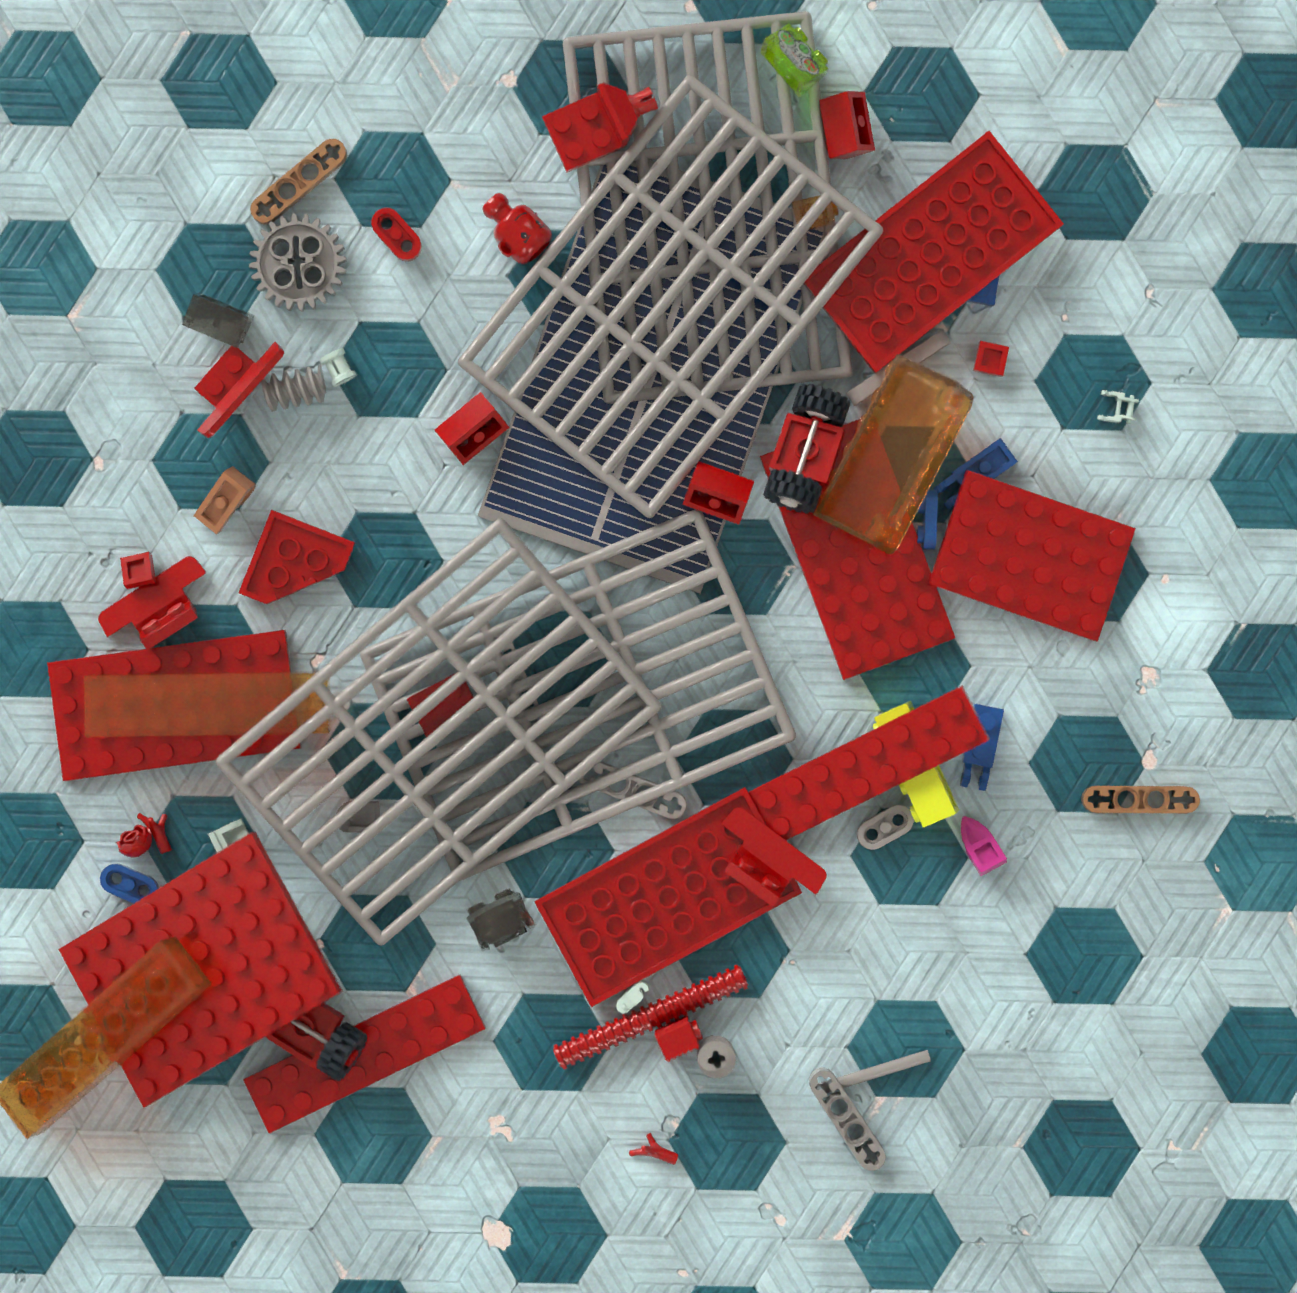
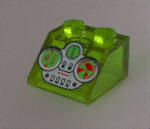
(794, 58)

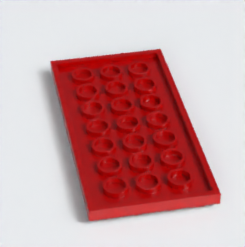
(936, 251)
(867, 600)
(102, 756)
(654, 902)

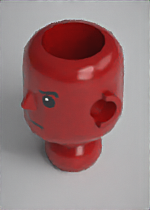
(517, 230)

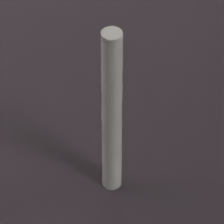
(880, 1070)

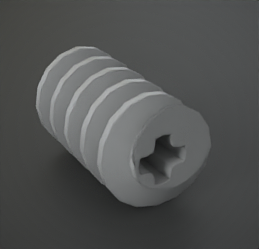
(294, 388)
(727, 1058)

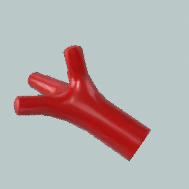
(157, 831)
(655, 1151)

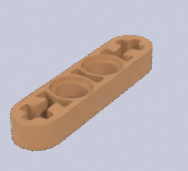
(295, 177)
(1140, 802)

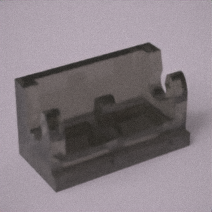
(217, 319)

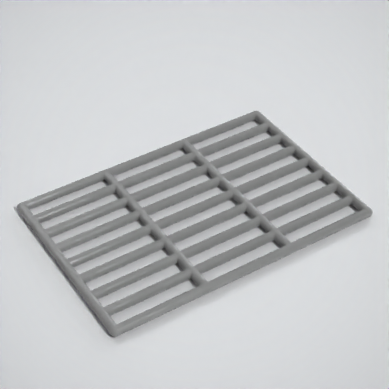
(788, 138)
(707, 249)
(620, 644)
(394, 772)

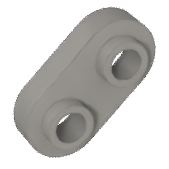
(884, 826)

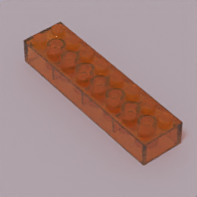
(194, 703)
(101, 1037)

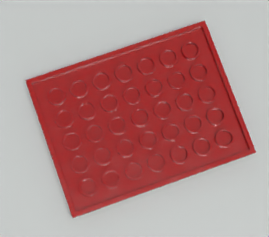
(245, 940)

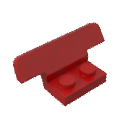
(231, 383)
(156, 608)
(767, 861)

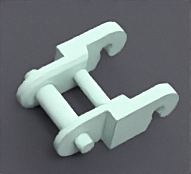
(1119, 398)
(631, 997)

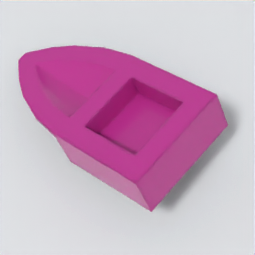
(981, 846)

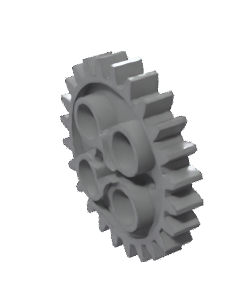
(271, 265)

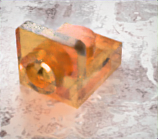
(826, 218)

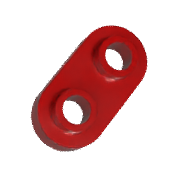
(397, 234)

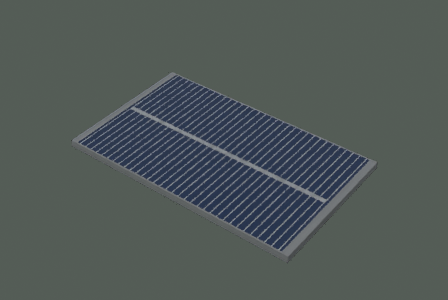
(556, 497)

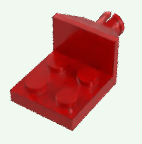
(596, 124)

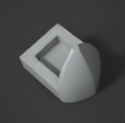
(362, 818)

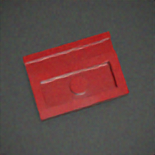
(444, 709)

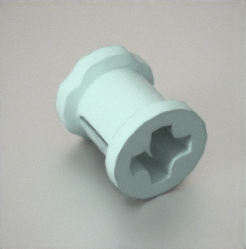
(338, 367)

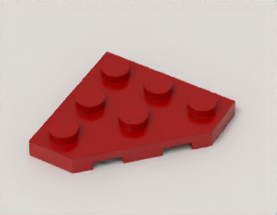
(293, 558)

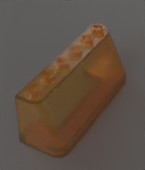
(894, 454)

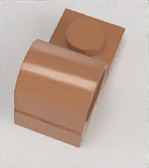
(224, 498)

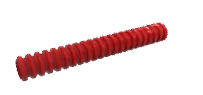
(650, 1017)

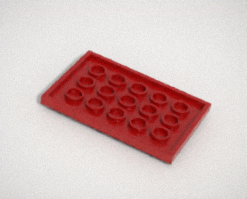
(1031, 556)

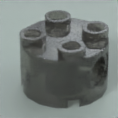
(499, 920)

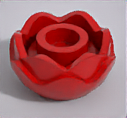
(135, 842)

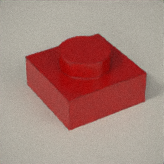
(991, 358)
(138, 570)

